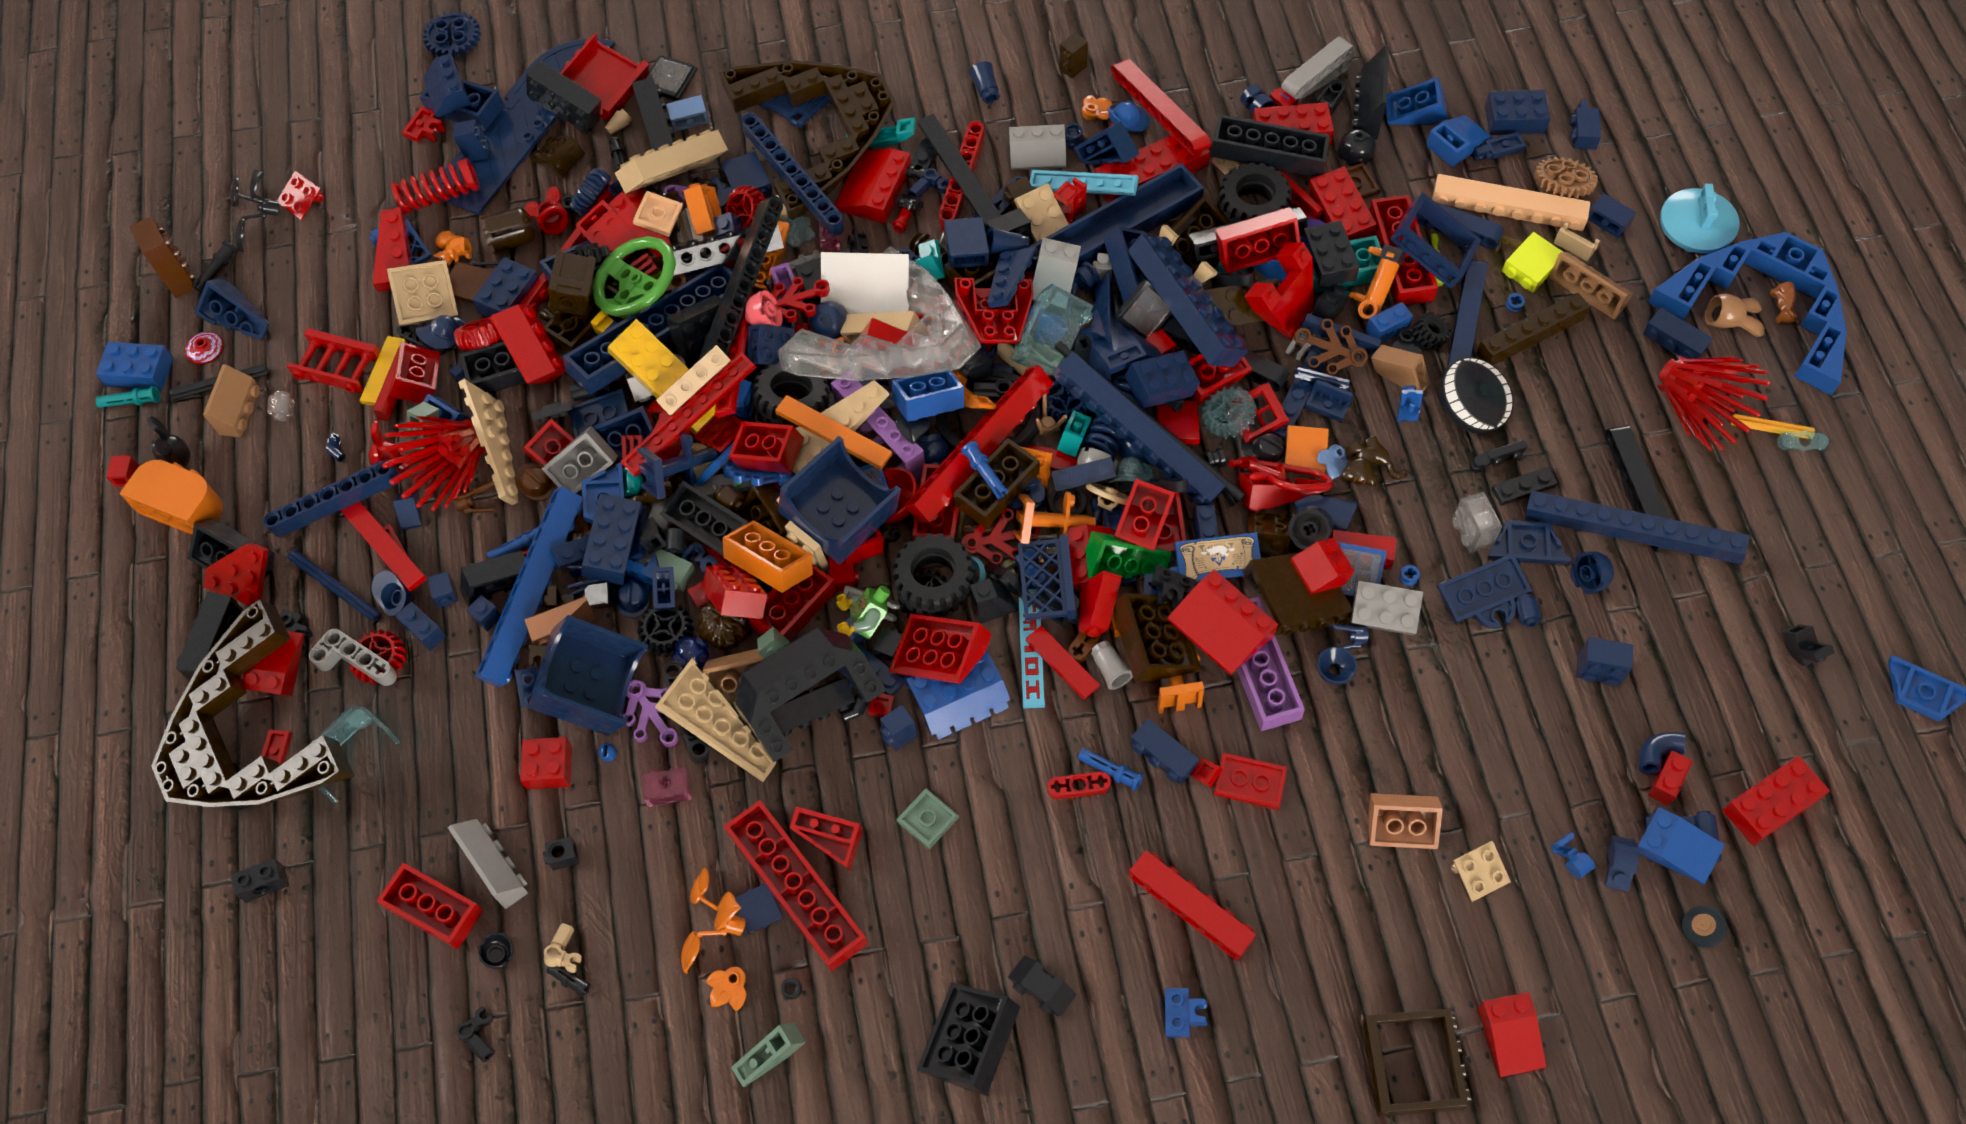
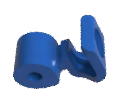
(1578, 863)

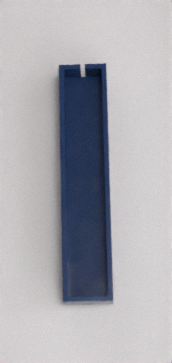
(1152, 206)

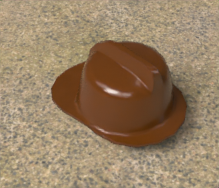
(534, 482)

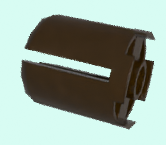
(511, 238)

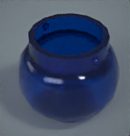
(691, 648)

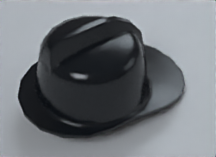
(1265, 447)

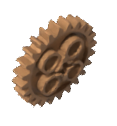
(1565, 177)

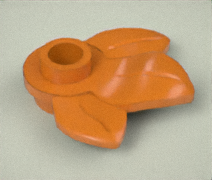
(1095, 108)
(725, 990)

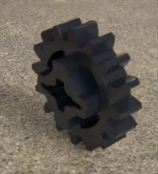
(592, 250)

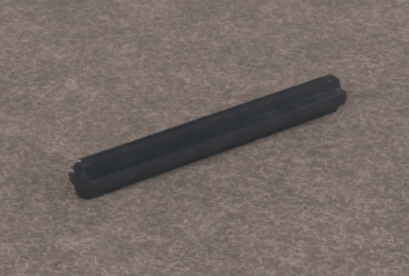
(208, 384)

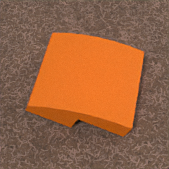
(1304, 445)

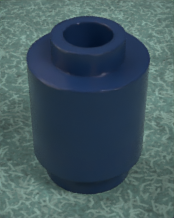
(1528, 610)

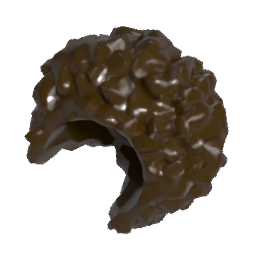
(721, 630)

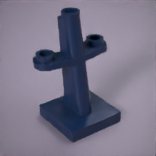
(656, 469)

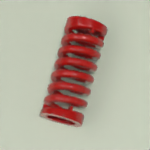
(408, 204)

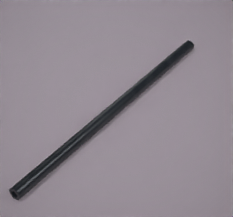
(1232, 489)

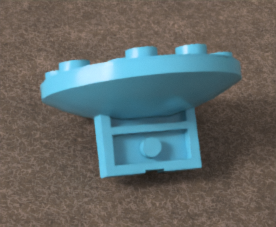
(1699, 220)

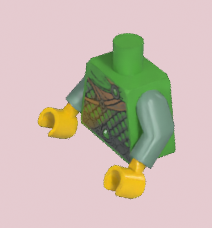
(866, 611)

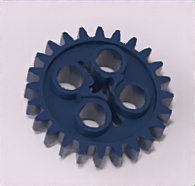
(439, 34)

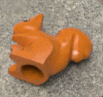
(453, 247)

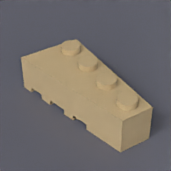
(857, 322)

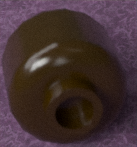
(730, 497)

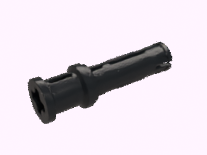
(219, 260)

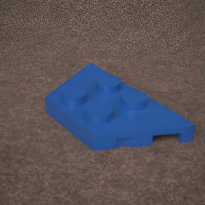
(606, 483)
(1924, 690)

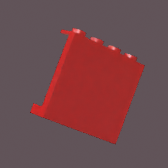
(605, 74)

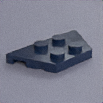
(1529, 543)

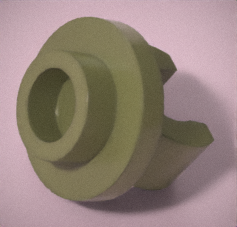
(1010, 565)

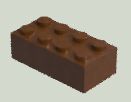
(163, 256)

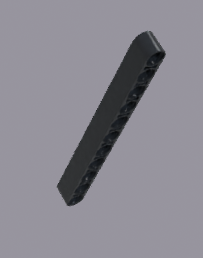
(743, 275)

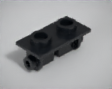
(857, 241)

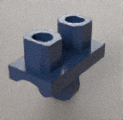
(525, 683)

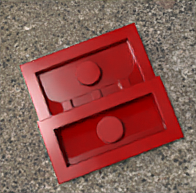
(719, 433)

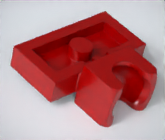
(423, 125)

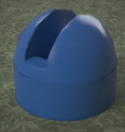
(611, 752)

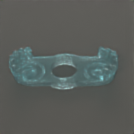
(1791, 441)

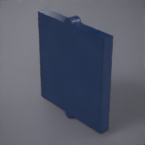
(758, 908)

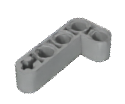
(358, 658)

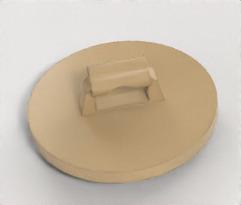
(1108, 493)

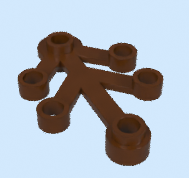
(1334, 347)

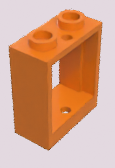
(702, 206)

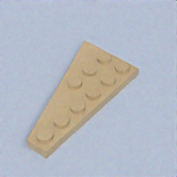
(492, 433)
(709, 716)

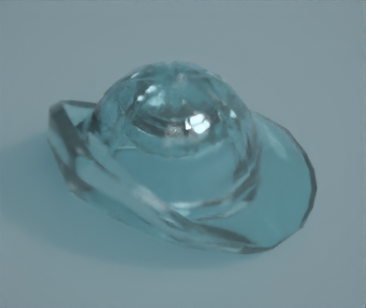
(1131, 469)

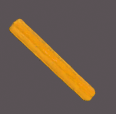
(1772, 426)

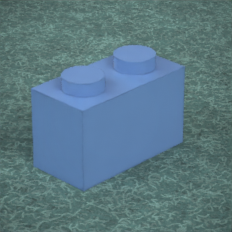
(687, 113)

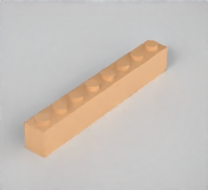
(1511, 202)

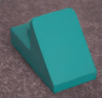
(931, 258)

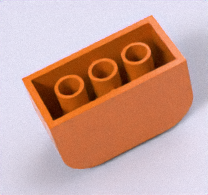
(172, 495)

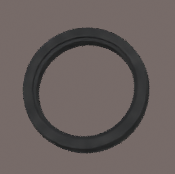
(1023, 438)

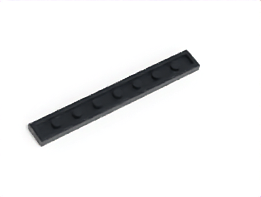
(958, 168)

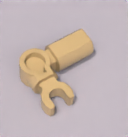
(554, 953)

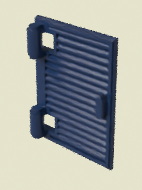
(807, 109)

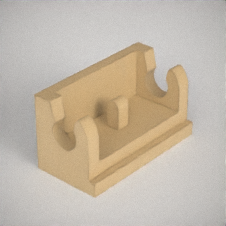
(1575, 244)

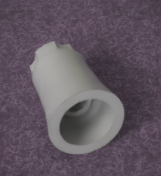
(1111, 665)

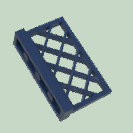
(1065, 575)

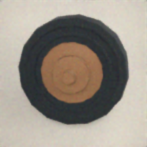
(1704, 926)

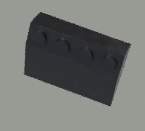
(1372, 93)
(969, 1038)

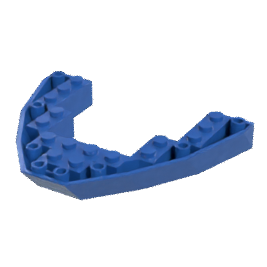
(1786, 260)

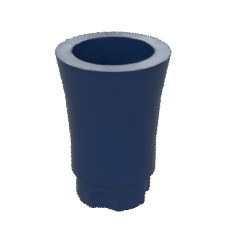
(985, 82)
(1002, 241)

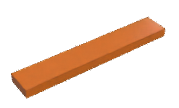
(829, 430)

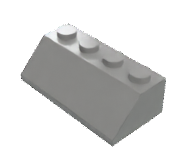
(489, 862)

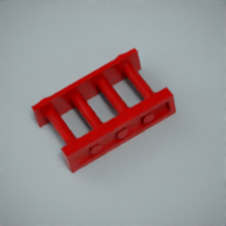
(334, 344)

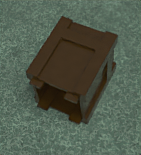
(571, 283)

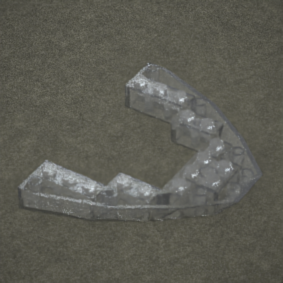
(934, 345)

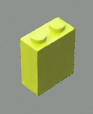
(1531, 262)

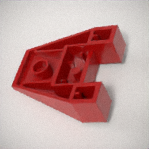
(1294, 297)

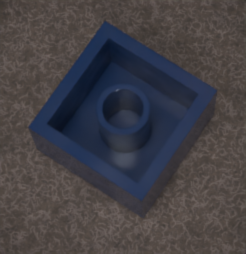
(1604, 661)

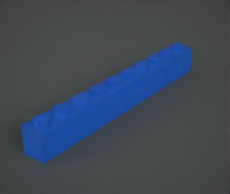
(529, 588)

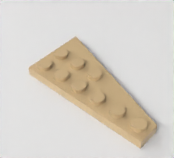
(849, 412)

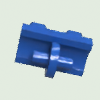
(1409, 403)

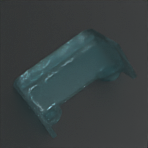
(346, 724)

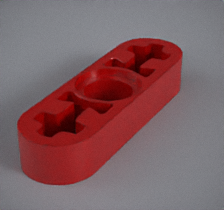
(1096, 789)

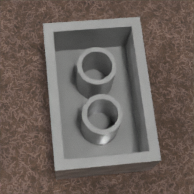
(1386, 608)

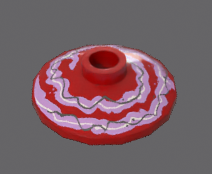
(204, 348)

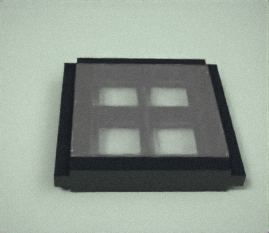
(672, 76)
(1144, 310)

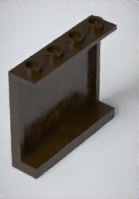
(1290, 600)

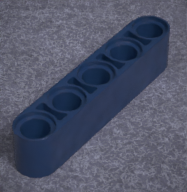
(1486, 230)

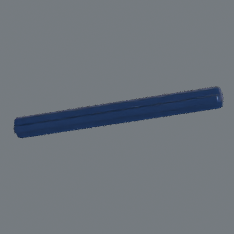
(334, 586)

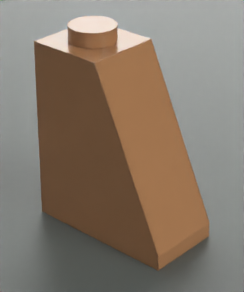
(1401, 367)

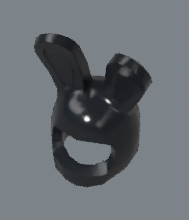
(168, 446)

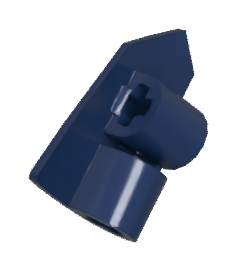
(1339, 509)

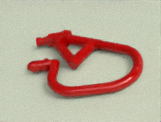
(1275, 473)

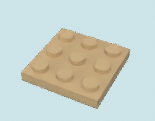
(422, 292)

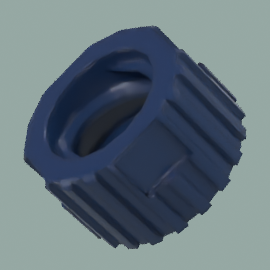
(457, 373)

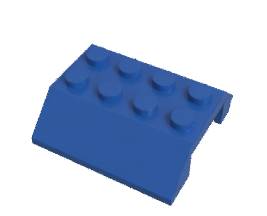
(953, 703)

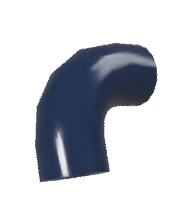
(1656, 747)

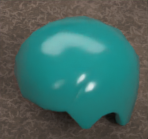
(631, 484)

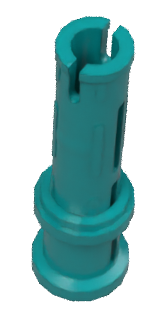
(137, 396)

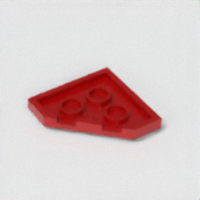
(239, 574)

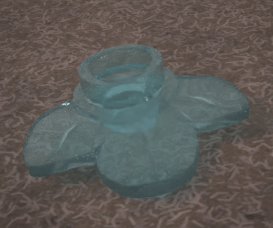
(799, 231)

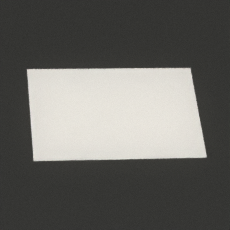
(867, 281)

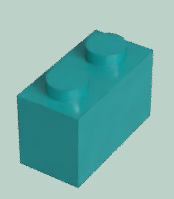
(1074, 433)

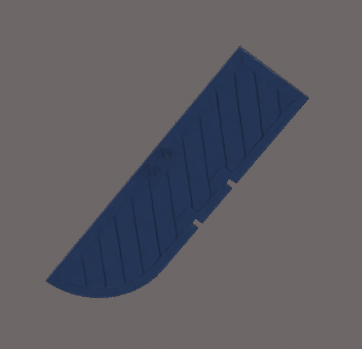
(512, 134)

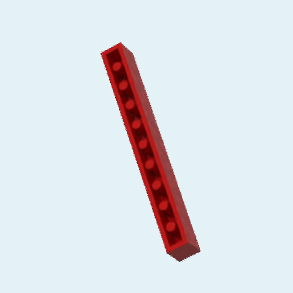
(988, 433)

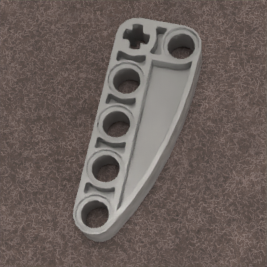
(1320, 69)

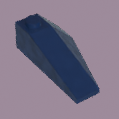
(228, 307)

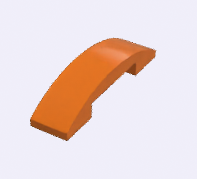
(971, 400)

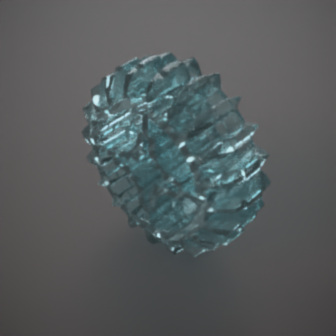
(1239, 415)

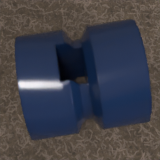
(1255, 97)

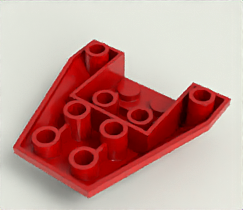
(995, 324)

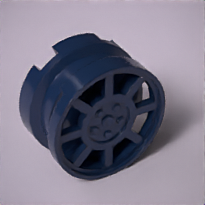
(1085, 277)

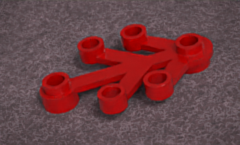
(793, 300)
(995, 538)

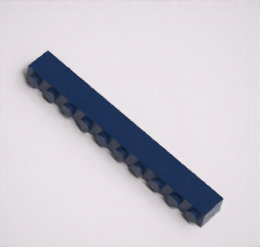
(1137, 429)
(1638, 527)

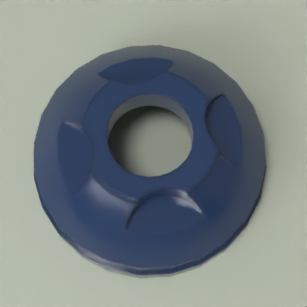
(1337, 657)

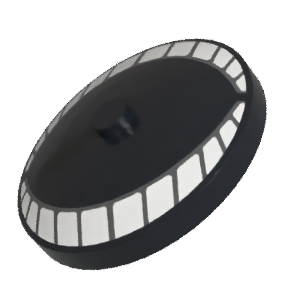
(1476, 395)

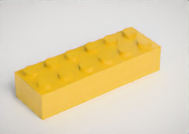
(651, 363)

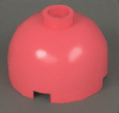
(762, 310)

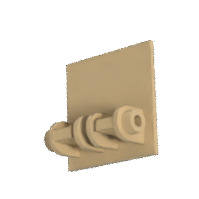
(1481, 871)

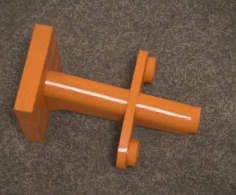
(1029, 518)
(1180, 694)

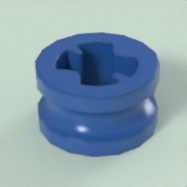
(1518, 297)
(1404, 579)

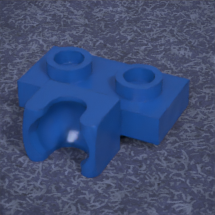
(1181, 1012)

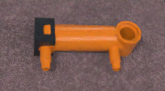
(1390, 261)

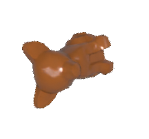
(1786, 297)

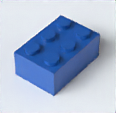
(134, 365)
(927, 395)

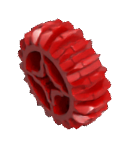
(744, 203)
(476, 334)
(392, 655)

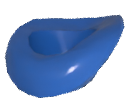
(1132, 116)

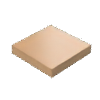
(657, 213)

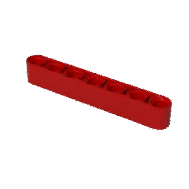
(970, 151)

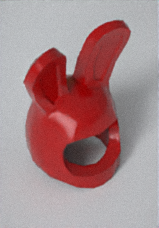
(550, 214)
(376, 455)

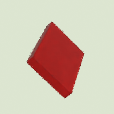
(1182, 423)
(1250, 781)

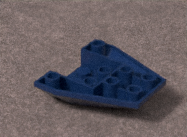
(1125, 350)

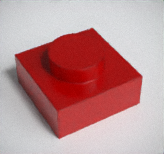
(881, 705)
(1206, 772)

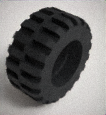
(1253, 180)
(774, 383)
(928, 551)

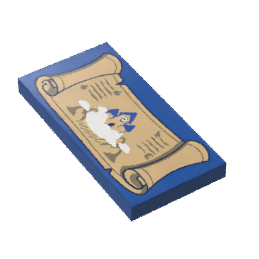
(1224, 554)

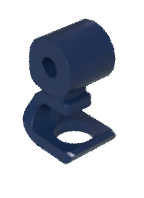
(702, 560)

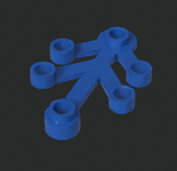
(758, 478)

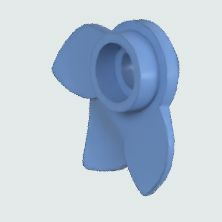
(1334, 459)

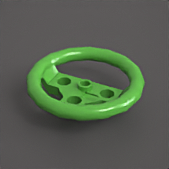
(638, 286)

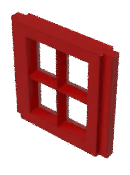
(1274, 405)

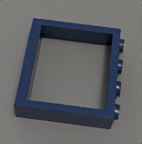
(1424, 252)

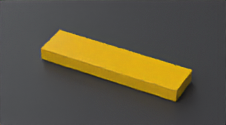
(380, 370)

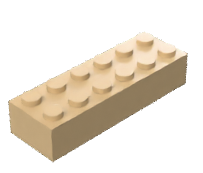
(670, 160)

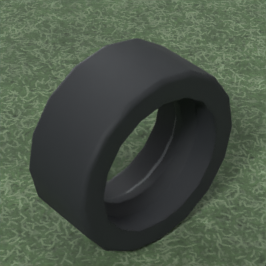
(1079, 495)

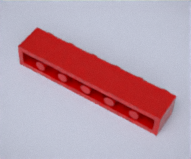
(1192, 905)

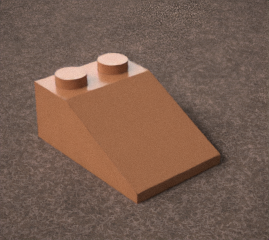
(542, 624)

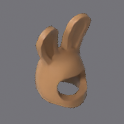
(1734, 313)

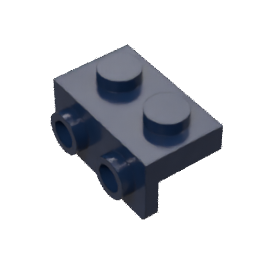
(1329, 400)

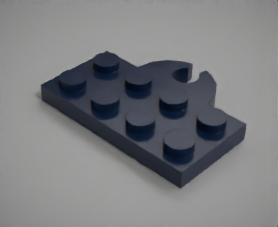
(1485, 592)

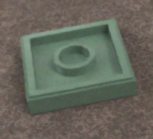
(927, 818)

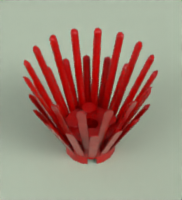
(1689, 381)
(452, 448)

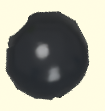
(496, 950)

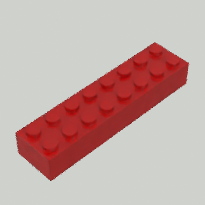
(796, 885)

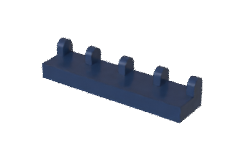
(1362, 340)

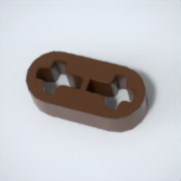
(1079, 642)

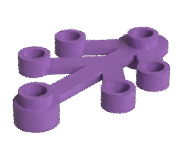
(648, 710)

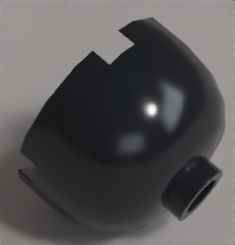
(1356, 147)

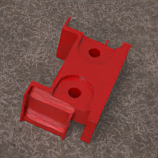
(1073, 197)

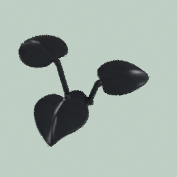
(264, 205)
(910, 430)

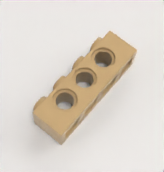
(693, 380)

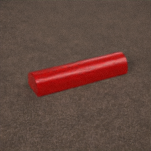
(385, 404)

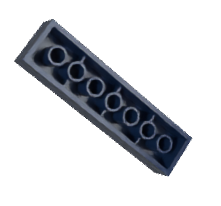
(1188, 300)

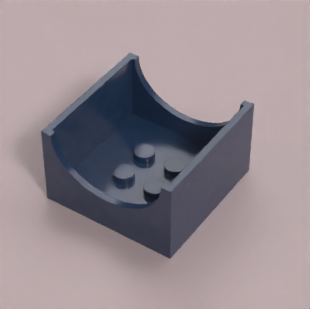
(836, 502)
(586, 675)

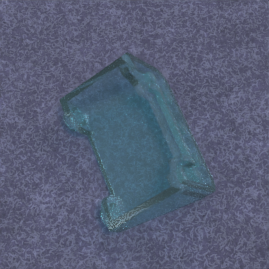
(1053, 319)

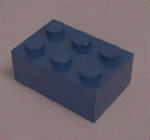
(1517, 112)
(504, 287)
(1162, 379)

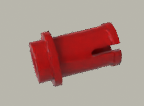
(900, 223)

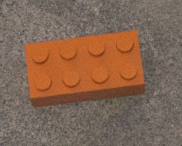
(767, 556)

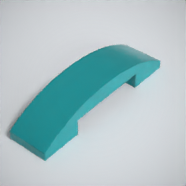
(894, 134)

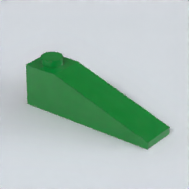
(1121, 557)

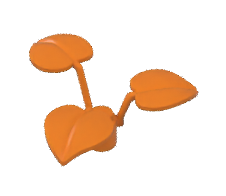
(724, 919)

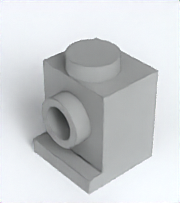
(1103, 265)

